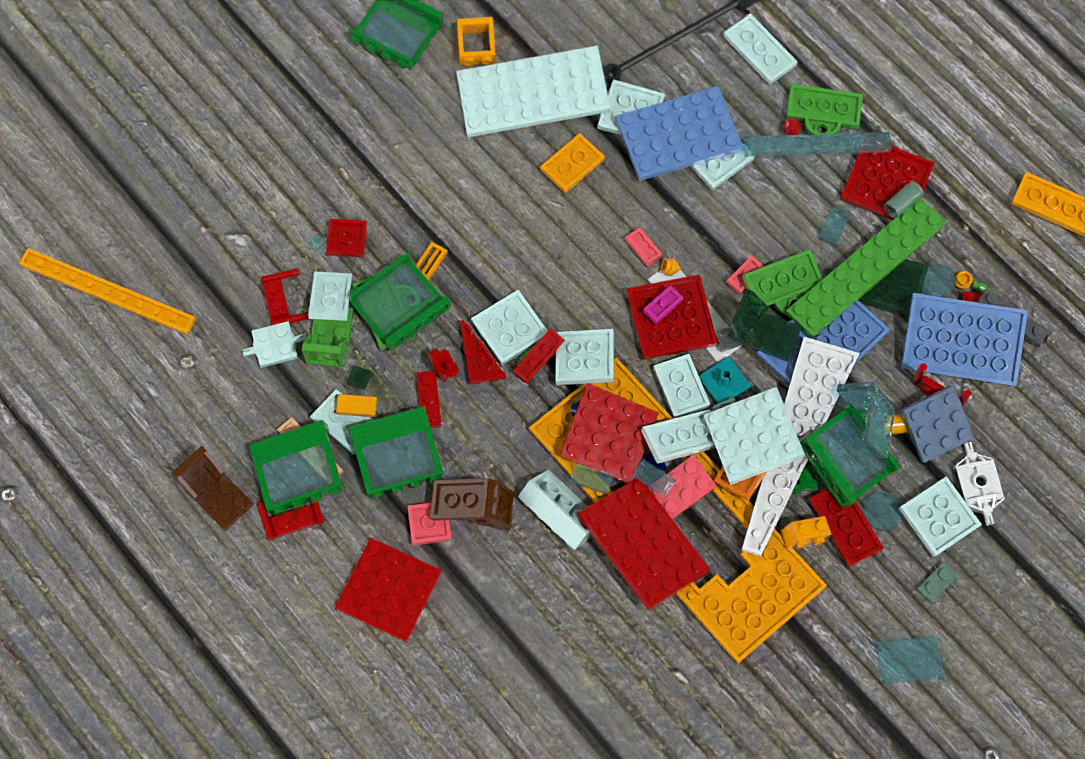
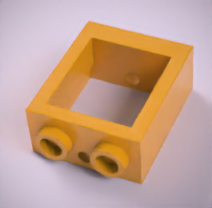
(474, 26)

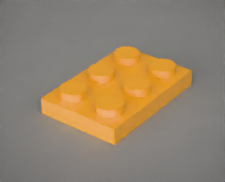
(572, 163)

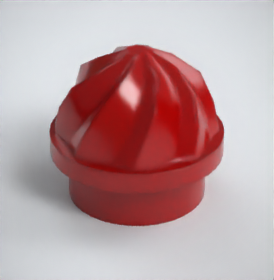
(792, 127)

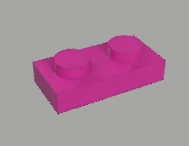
(663, 304)

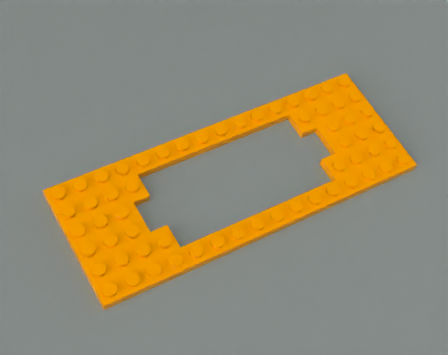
(756, 601)

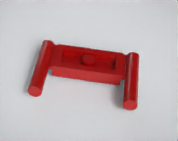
(276, 298)
(930, 386)
(290, 521)

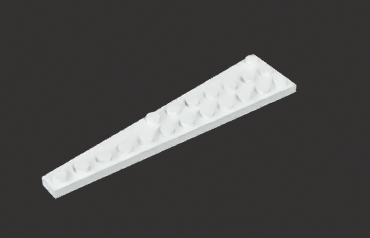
(808, 405)

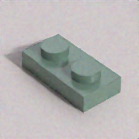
(937, 582)

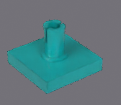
(724, 381)

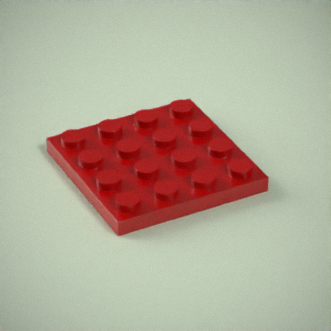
(882, 175)
(683, 329)
(608, 433)
(388, 590)

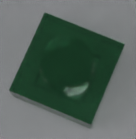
(359, 377)

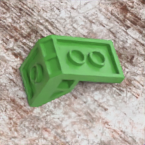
(328, 342)

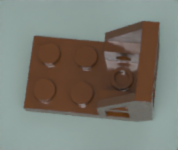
(212, 488)
(478, 500)

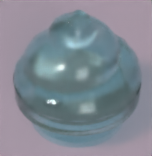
(319, 244)

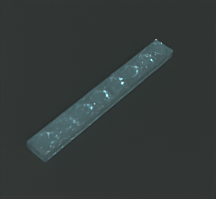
(817, 144)

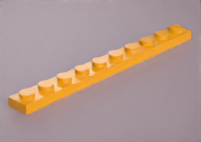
(107, 291)

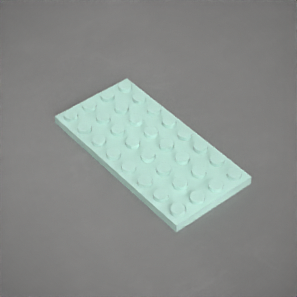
(533, 91)

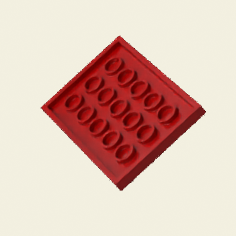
(643, 543)

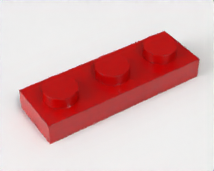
(539, 355)
(429, 397)

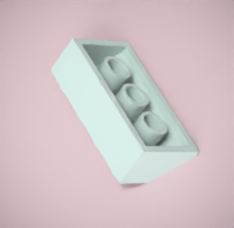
(556, 507)

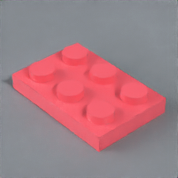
(690, 486)

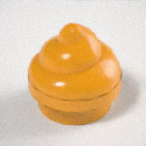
(670, 266)

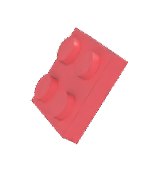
(425, 529)

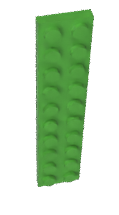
(865, 268)

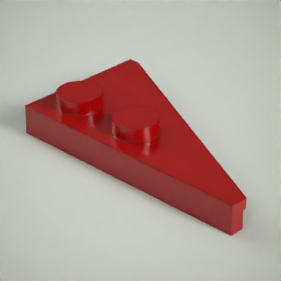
(480, 364)

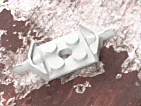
(979, 498)

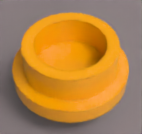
(963, 280)

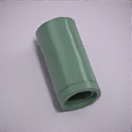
(903, 199)

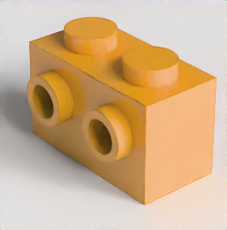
(806, 532)

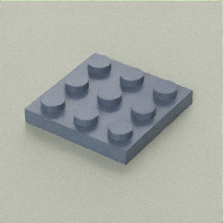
(937, 423)

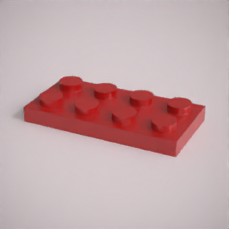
(848, 528)

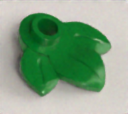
(805, 480)

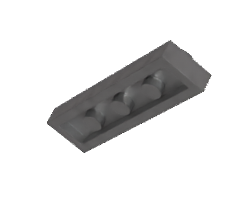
(1034, 331)

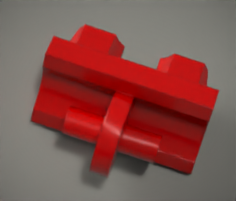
(443, 364)

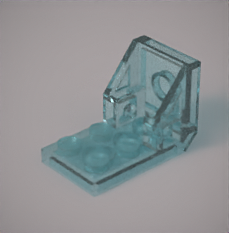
(878, 412)

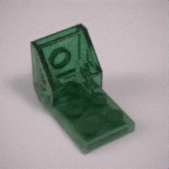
(761, 330)

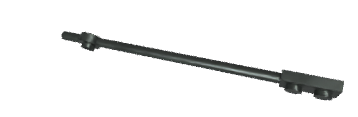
(616, 70)

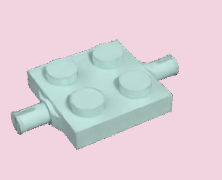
(274, 344)

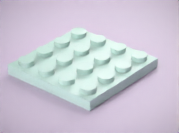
(754, 436)

